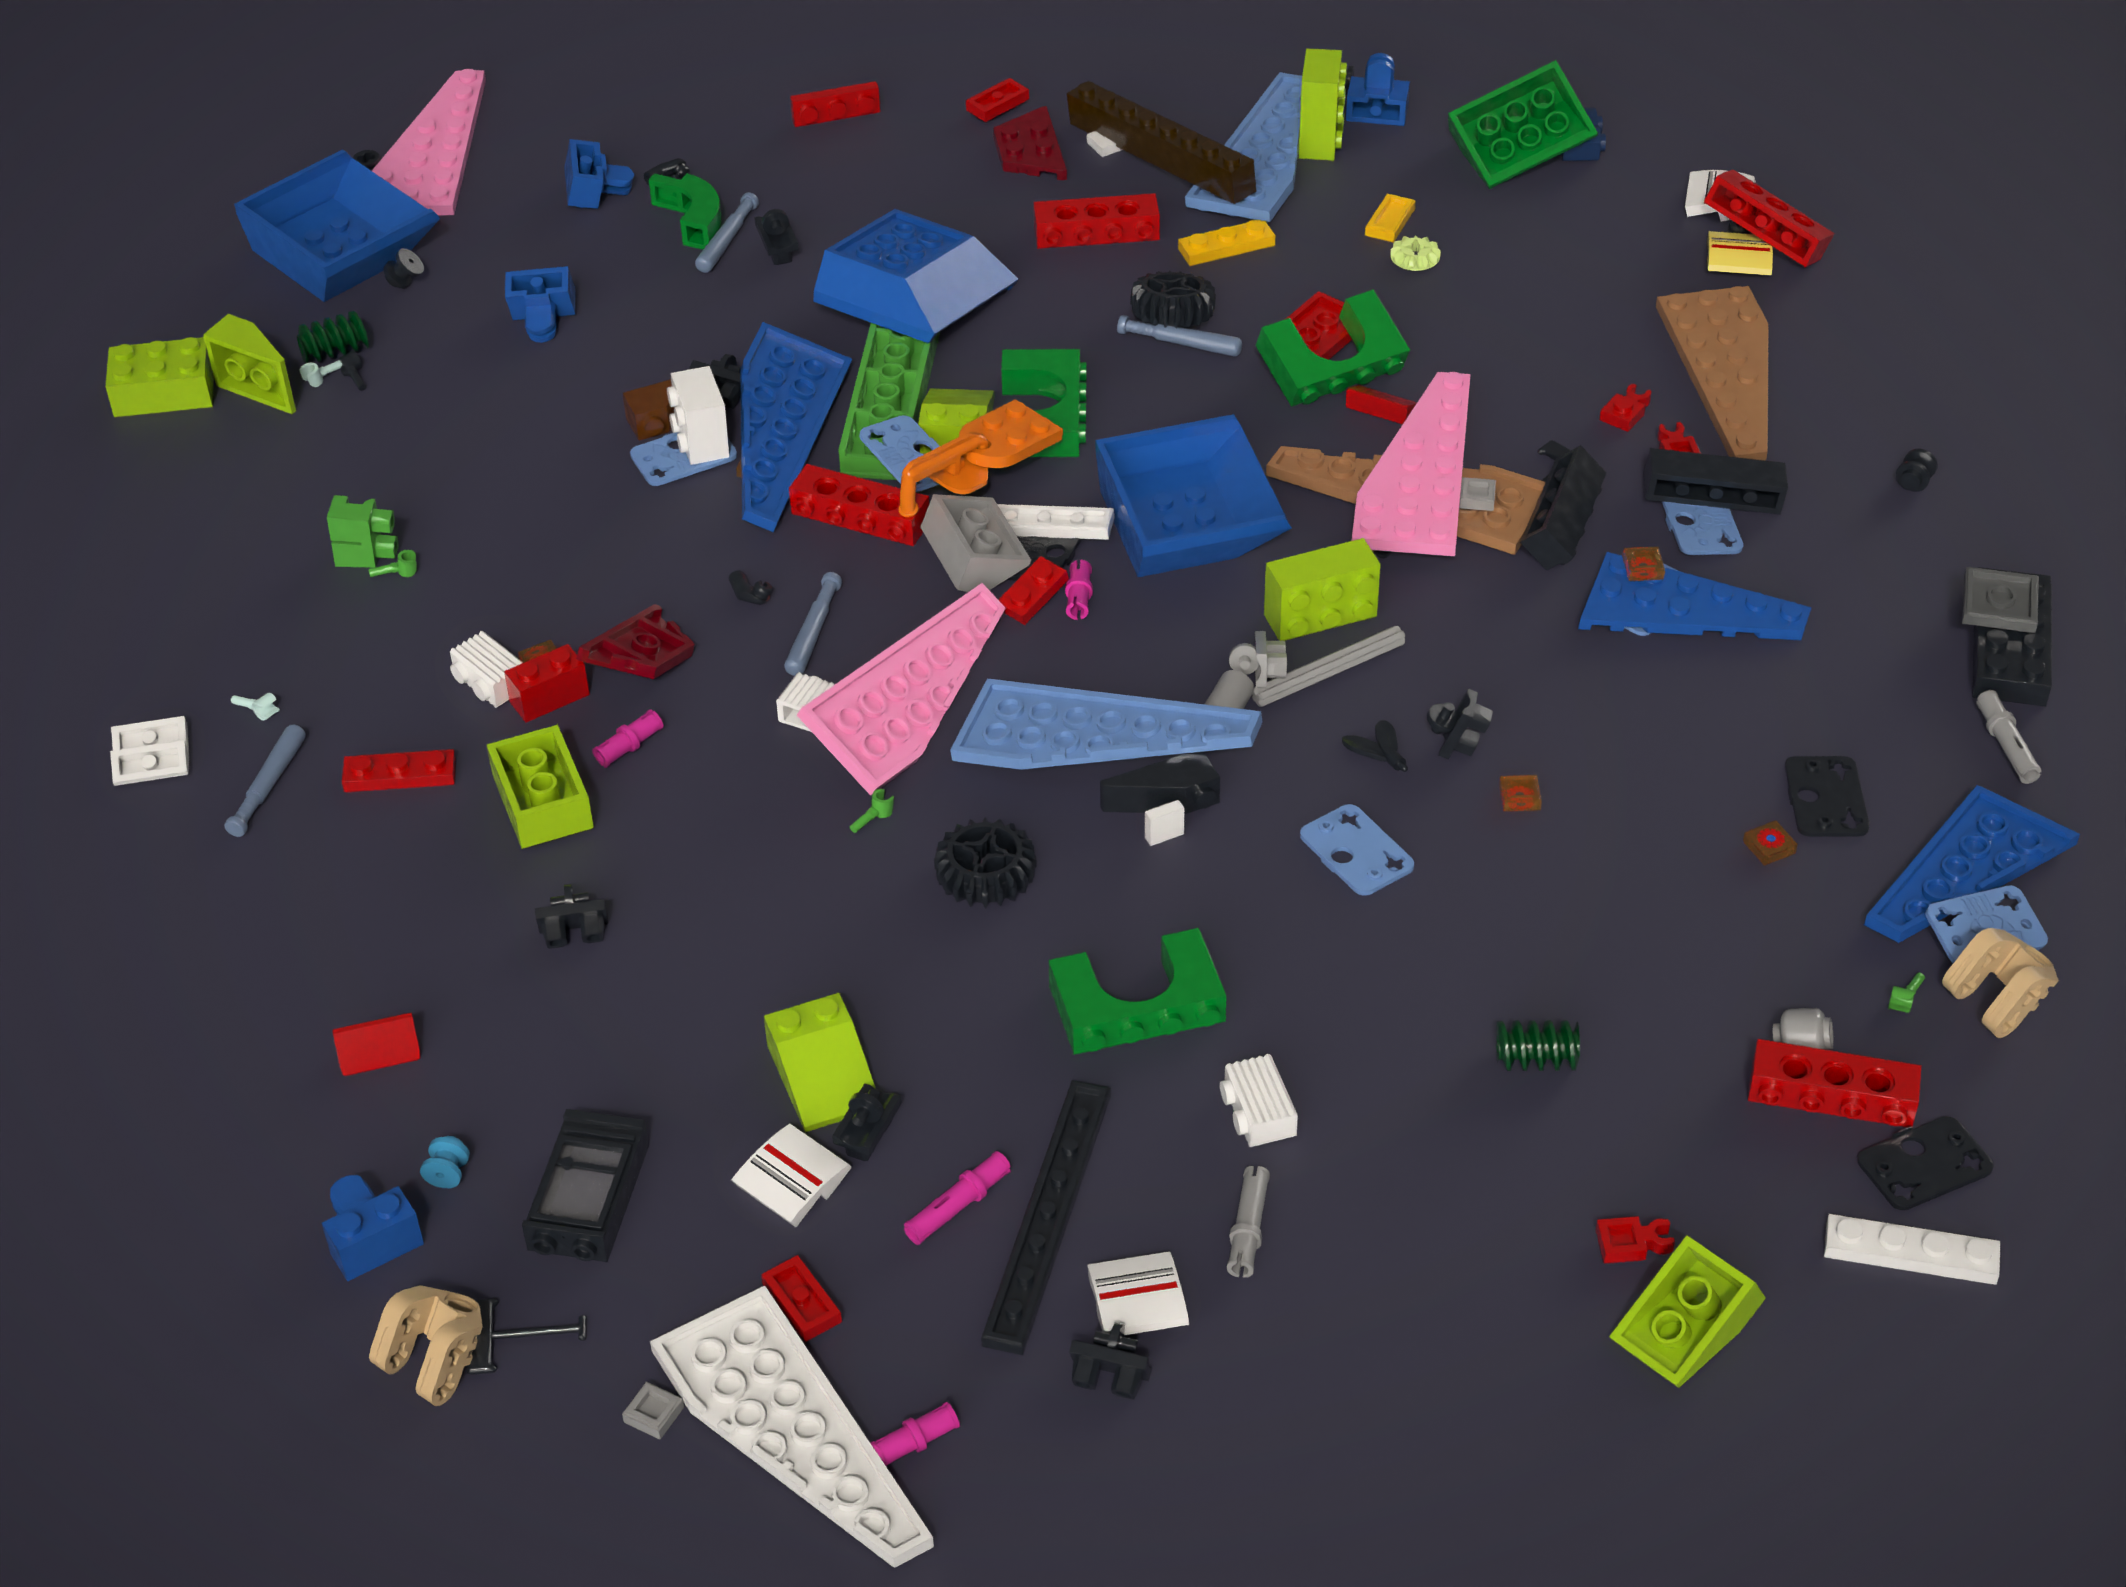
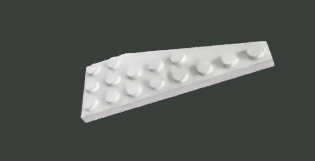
(768, 1397)

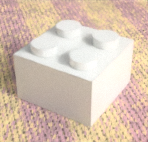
(698, 415)

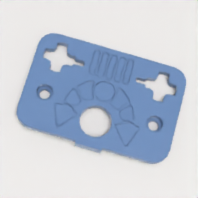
(897, 450)
(660, 456)
(1707, 530)
(1366, 844)
(1980, 912)

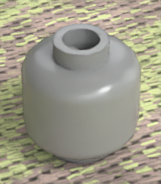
(1804, 1028)

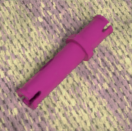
(970, 1187)

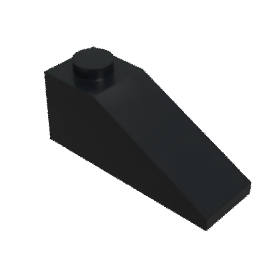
(1180, 778)

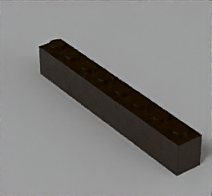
(1162, 142)

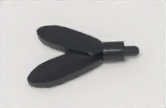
(1383, 750)

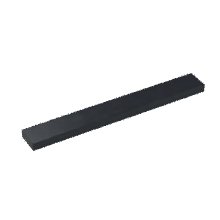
(1046, 1219)

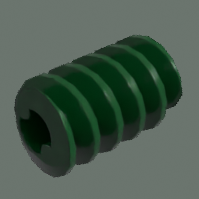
(331, 336)
(1538, 1045)

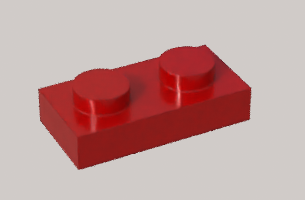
(997, 99)
(1033, 590)
(801, 1298)

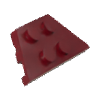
(1030, 145)
(639, 645)

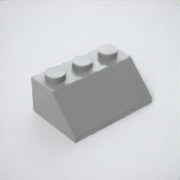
(973, 541)

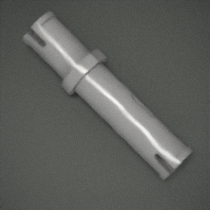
(2003, 727)
(1246, 1233)

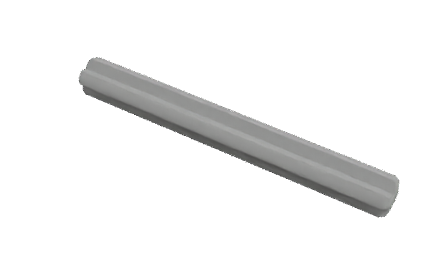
(1329, 665)

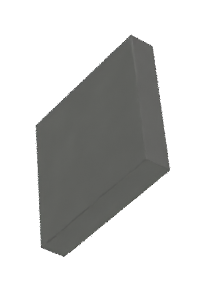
(2000, 599)

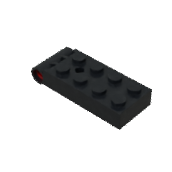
(2016, 661)

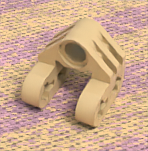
(2015, 963)
(450, 1324)

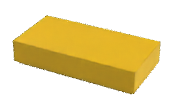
(1390, 218)

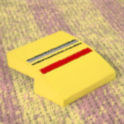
(1738, 253)

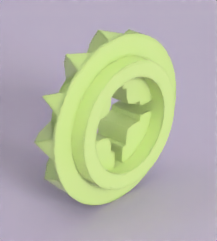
(1404, 257)

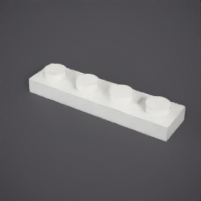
(1912, 1249)

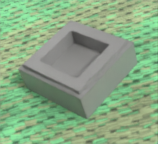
(1477, 494)
(653, 1410)

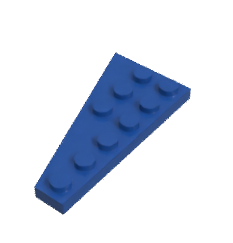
(1687, 606)
(1973, 852)

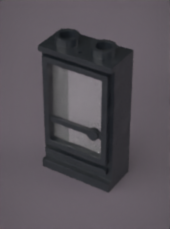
(586, 1186)

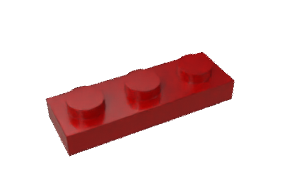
(835, 104)
(399, 770)

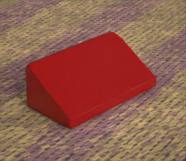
(1379, 403)
(376, 1044)

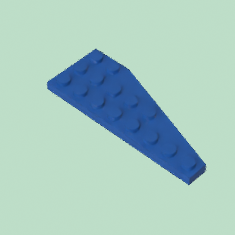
(784, 403)

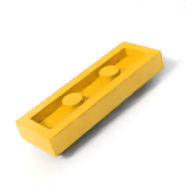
(1226, 242)

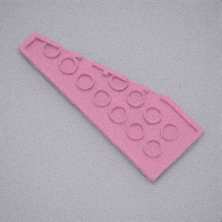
(435, 147)
(1416, 485)
(894, 703)

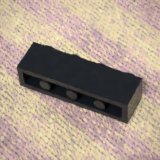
(1715, 481)
(1563, 508)

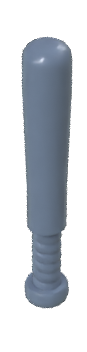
(723, 237)
(1187, 337)
(810, 630)
(274, 766)

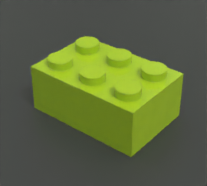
(1322, 104)
(159, 377)
(1321, 589)
(540, 786)

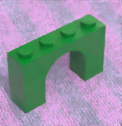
(1057, 376)
(1308, 376)
(1101, 1021)

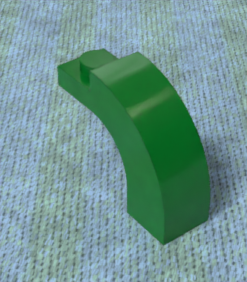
(694, 199)

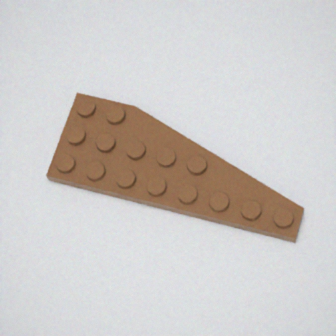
(1726, 356)
(1344, 476)

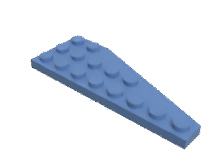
(1271, 139)
(1060, 726)

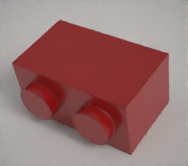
(546, 683)

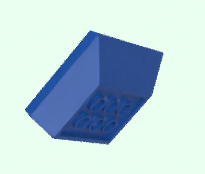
(332, 224)
(909, 275)
(1187, 494)

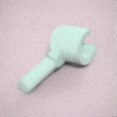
(314, 375)
(262, 707)

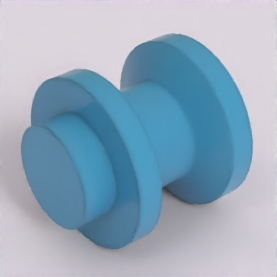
(446, 1156)

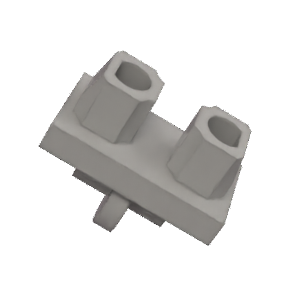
(1266, 659)

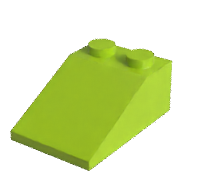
(248, 363)
(948, 410)
(817, 1059)
(1688, 1313)

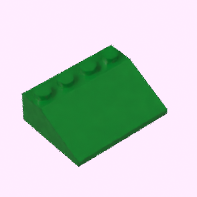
(1521, 125)

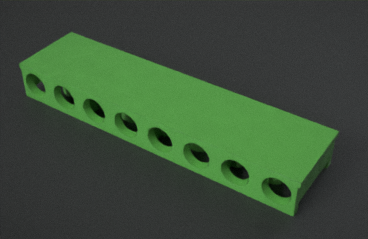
(888, 385)

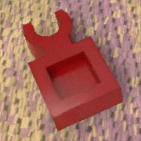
(1625, 410)
(1676, 439)
(1628, 1241)

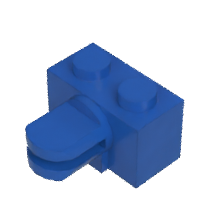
(1377, 95)
(590, 176)
(539, 298)
(368, 1226)

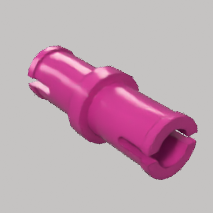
(1079, 589)
(627, 738)
(916, 1434)

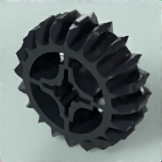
(1173, 299)
(985, 862)

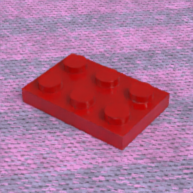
(1320, 325)

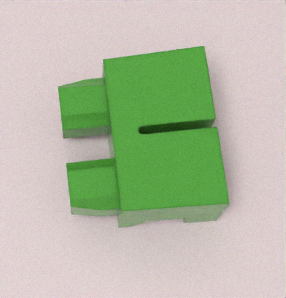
(357, 533)

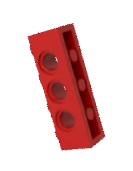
(1769, 217)
(1096, 220)
(855, 504)
(1835, 1083)

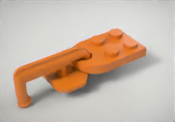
(987, 442)

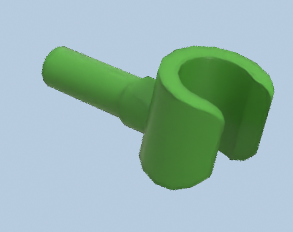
(405, 566)
(879, 808)
(1902, 998)

